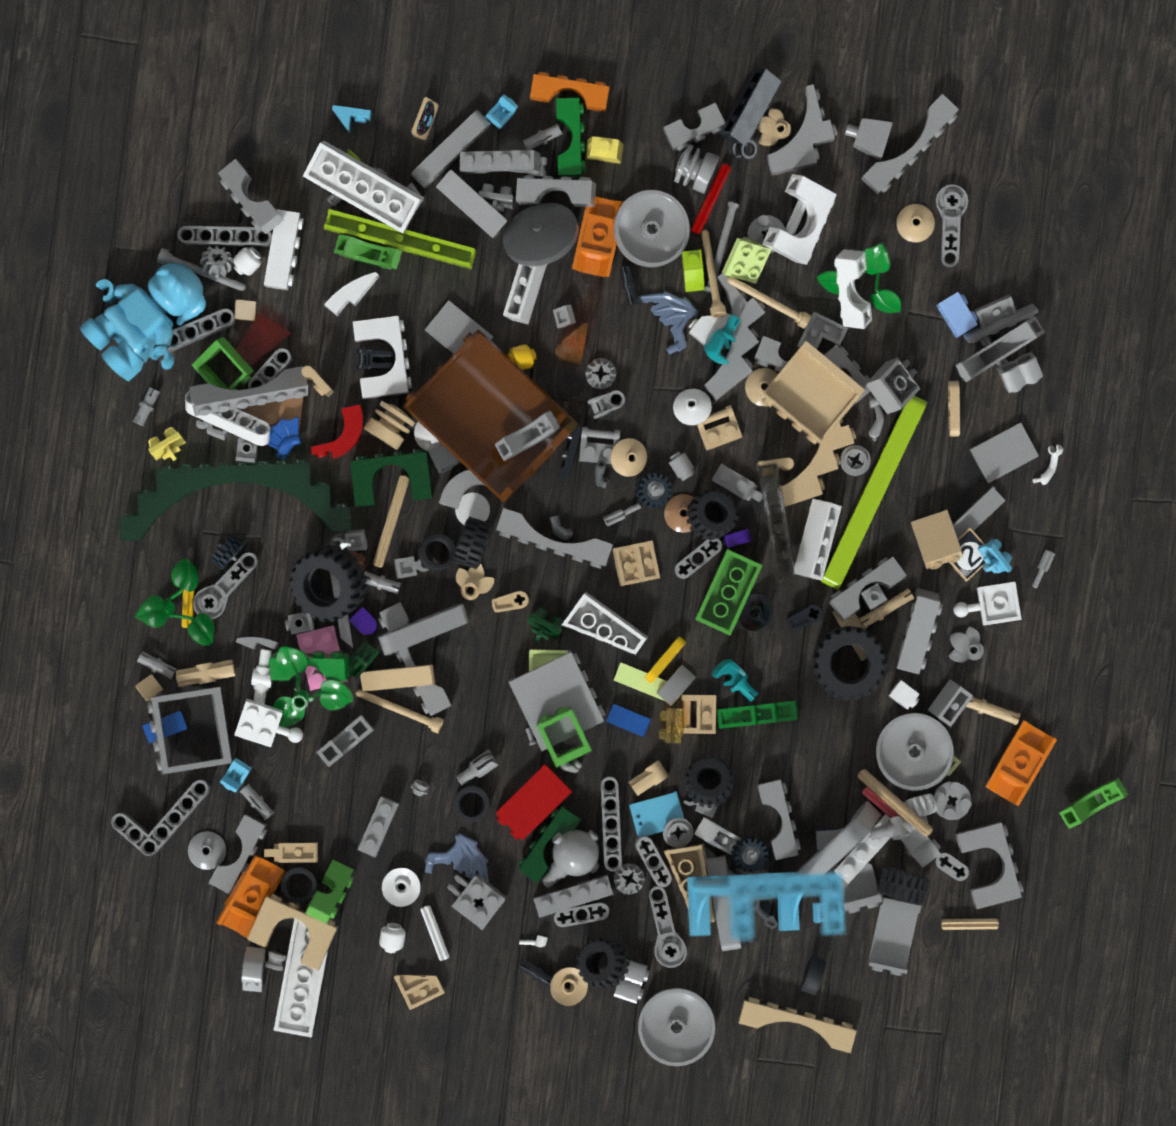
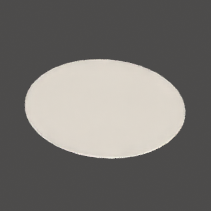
(473, 506)

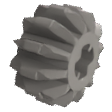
(216, 261)

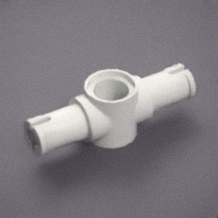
(261, 676)

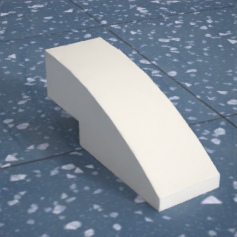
(351, 292)

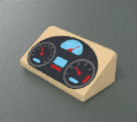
(424, 119)

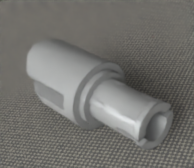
(478, 767)

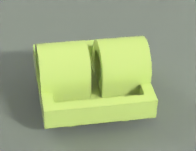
(746, 260)

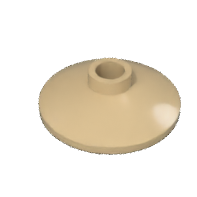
(908, 229)
(754, 382)
(620, 457)
(576, 990)

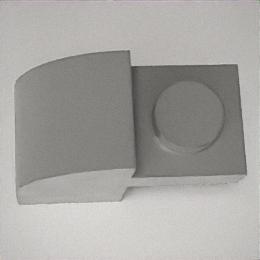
(253, 969)

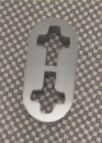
(949, 870)

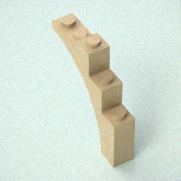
(807, 484)

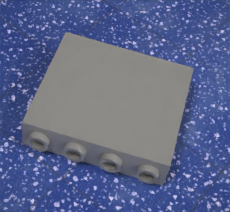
(551, 688)

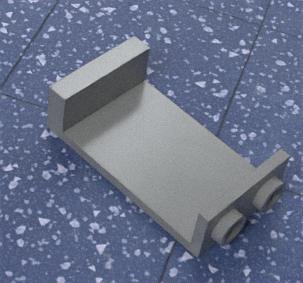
(893, 935)

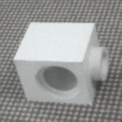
(904, 695)

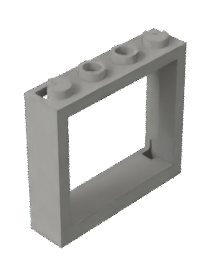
(156, 727)

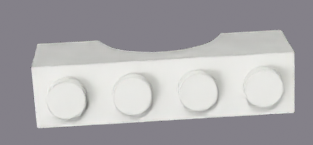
(854, 309)

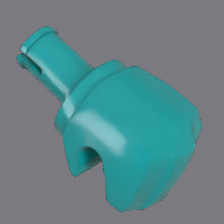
(720, 339)
(738, 678)

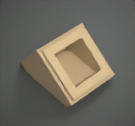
(245, 310)
(149, 687)

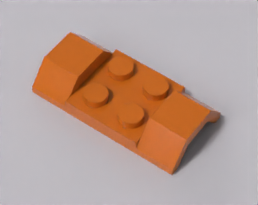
(596, 239)
(1020, 763)
(249, 894)

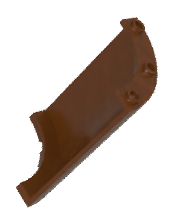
(478, 403)

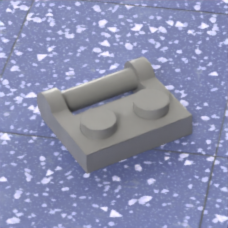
(594, 451)

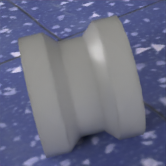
(275, 960)

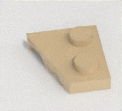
(419, 988)

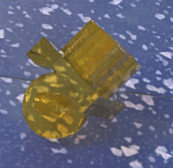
(674, 725)

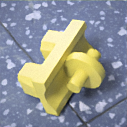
(167, 447)

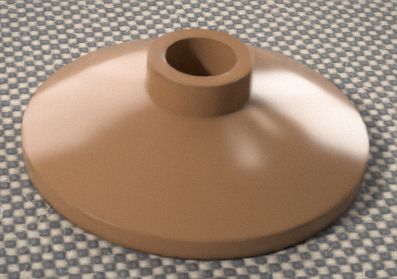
(672, 513)

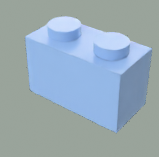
(957, 314)

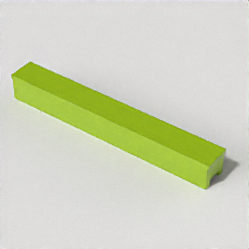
(407, 241)

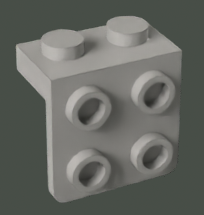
(861, 891)

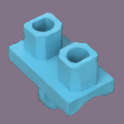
(993, 558)

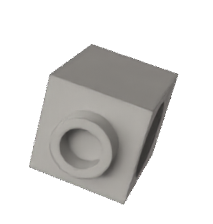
(873, 596)

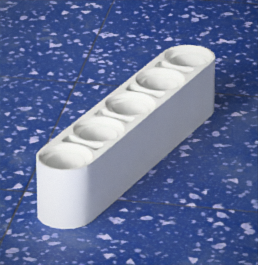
(234, 423)

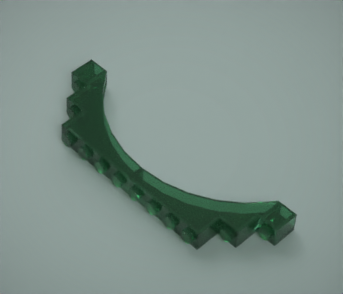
(177, 484)

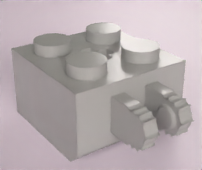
(893, 385)
(477, 889)

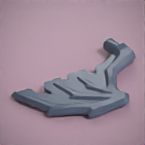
(674, 312)
(464, 856)

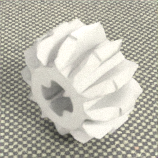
(922, 805)

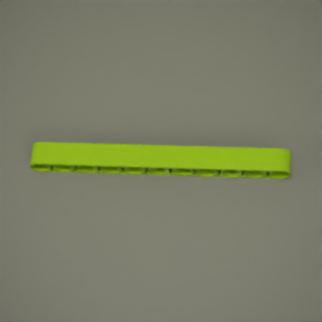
(873, 492)

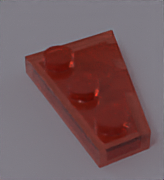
(260, 339)

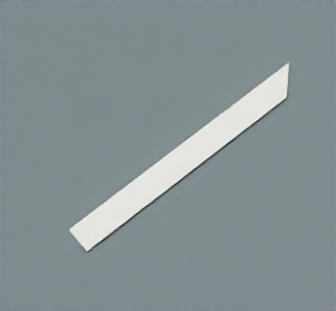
(343, 623)

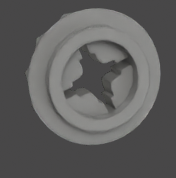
(594, 379)
(864, 458)
(684, 837)
(620, 882)

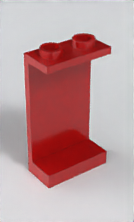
(533, 802)

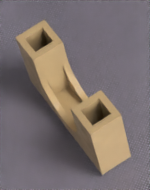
(275, 910)

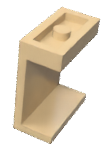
(937, 540)

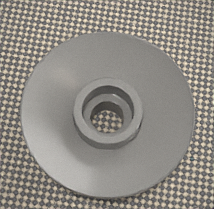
(214, 843)

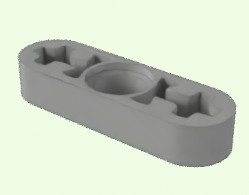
(690, 571)
(664, 870)
(594, 907)

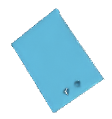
(655, 813)

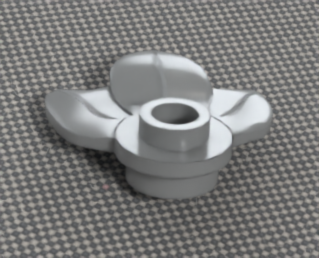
(964, 643)

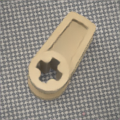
(508, 602)

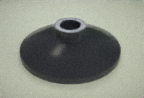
(749, 615)

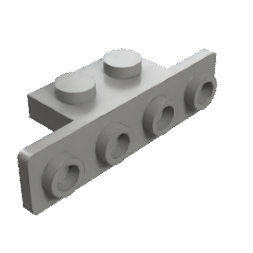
(997, 316)

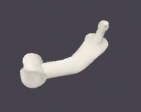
(1045, 477)

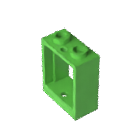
(210, 377)
(572, 753)

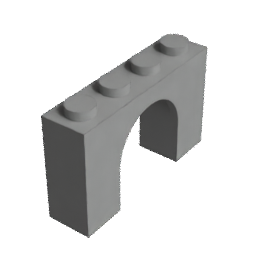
(1006, 886)

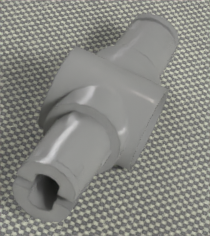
(896, 828)

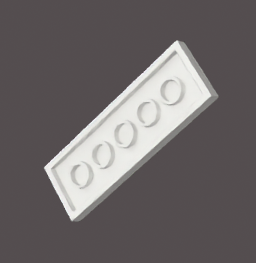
(299, 988)

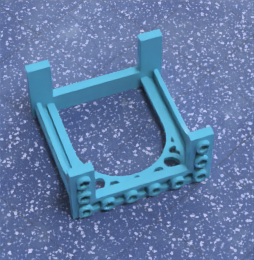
(786, 886)

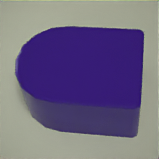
(737, 538)
(364, 622)

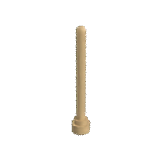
(718, 309)
(801, 319)
(434, 724)

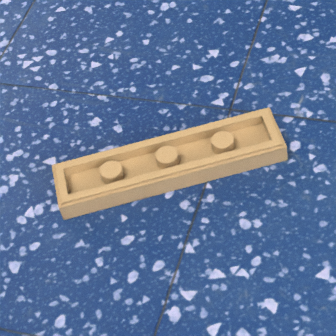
(397, 678)

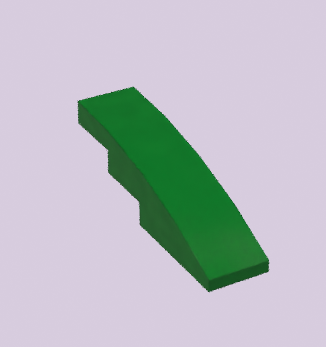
(757, 714)

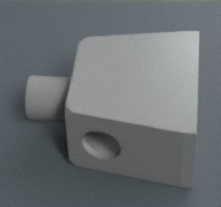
(870, 136)

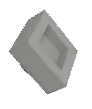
(564, 316)

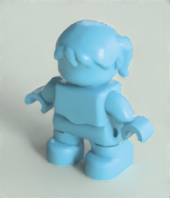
(142, 320)

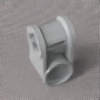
(605, 404)

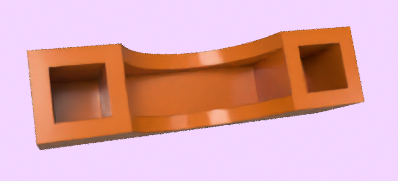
(546, 87)

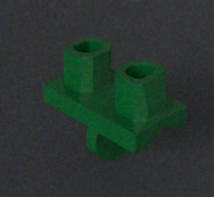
(544, 628)
(362, 659)

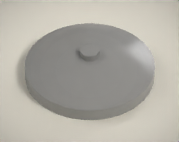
(651, 228)
(914, 751)
(676, 1027)

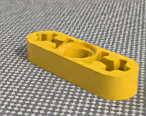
(665, 660)

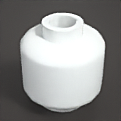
(247, 261)
(392, 937)

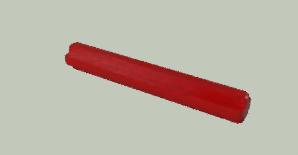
(711, 198)

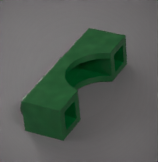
(534, 864)

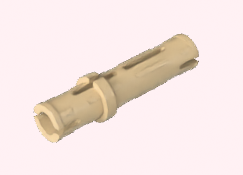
(879, 612)
(983, 706)

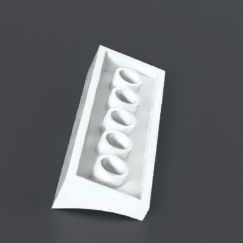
(362, 186)

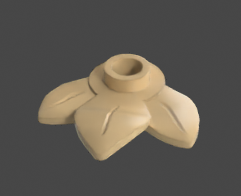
(770, 125)
(475, 579)

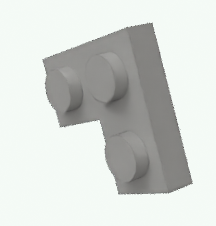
(822, 327)

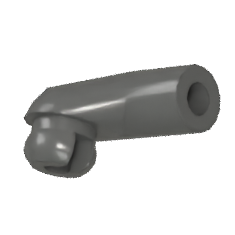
(599, 473)
(558, 530)

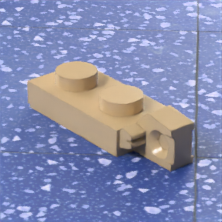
(293, 852)

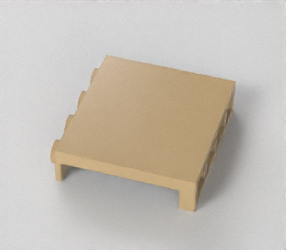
(812, 393)

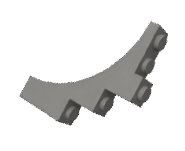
(738, 368)

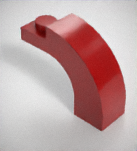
(349, 438)

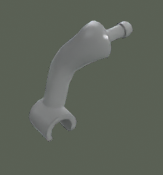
(877, 426)

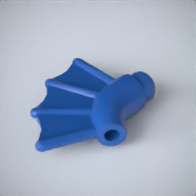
(285, 436)

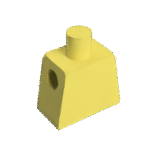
(604, 149)

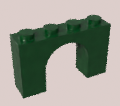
(364, 472)

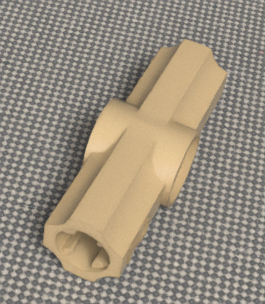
(205, 673)

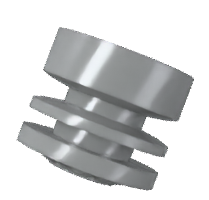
(696, 168)

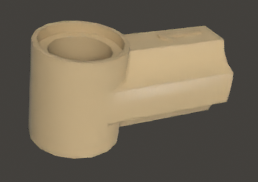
(651, 776)

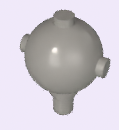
(573, 855)

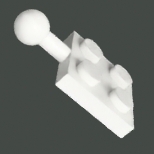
(996, 603)
(261, 723)

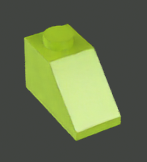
(693, 270)

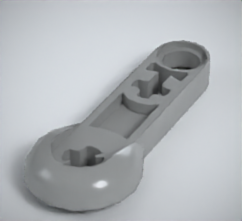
(951, 218)
(222, 589)
(666, 935)

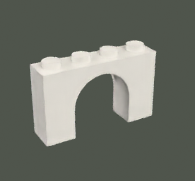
(818, 204)
(396, 380)

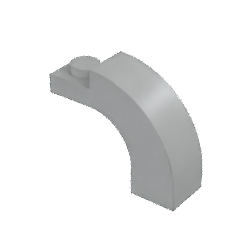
(527, 436)
(456, 488)

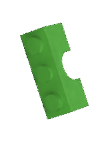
(324, 905)

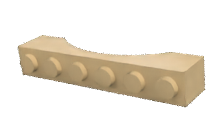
(757, 1015)

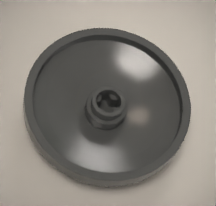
(540, 234)

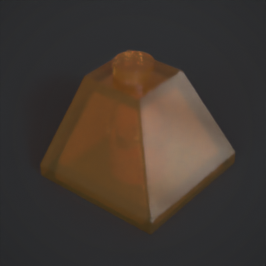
(573, 345)

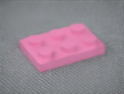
(318, 640)

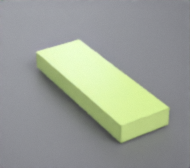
(635, 679)

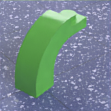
(367, 252)
(1092, 802)

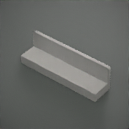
(472, 203)
(978, 511)

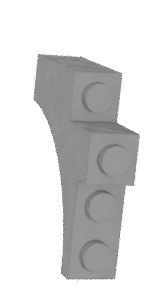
(814, 131)
(1000, 349)

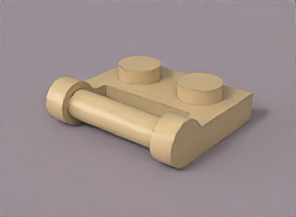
(320, 385)
(720, 434)
(784, 463)
(704, 716)

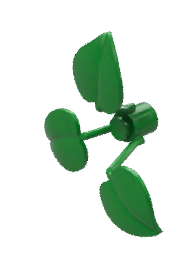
(876, 262)
(155, 609)
(333, 692)

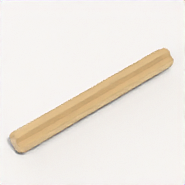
(391, 521)
(895, 802)

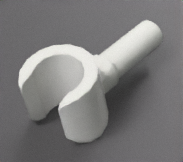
(540, 941)

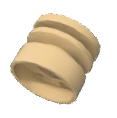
(389, 425)

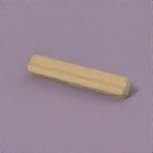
(966, 924)

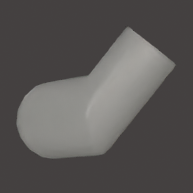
(571, 767)

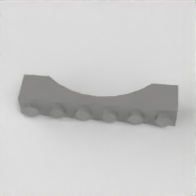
(881, 173)
(212, 399)
(515, 524)
(433, 696)

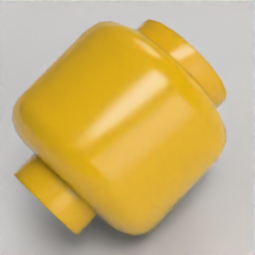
(522, 356)

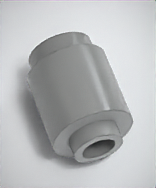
(681, 465)

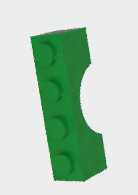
(570, 161)
(332, 665)

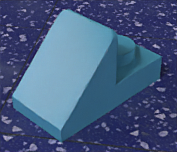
(346, 114)

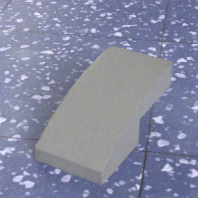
(252, 642)
(676, 685)

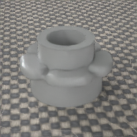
(420, 787)

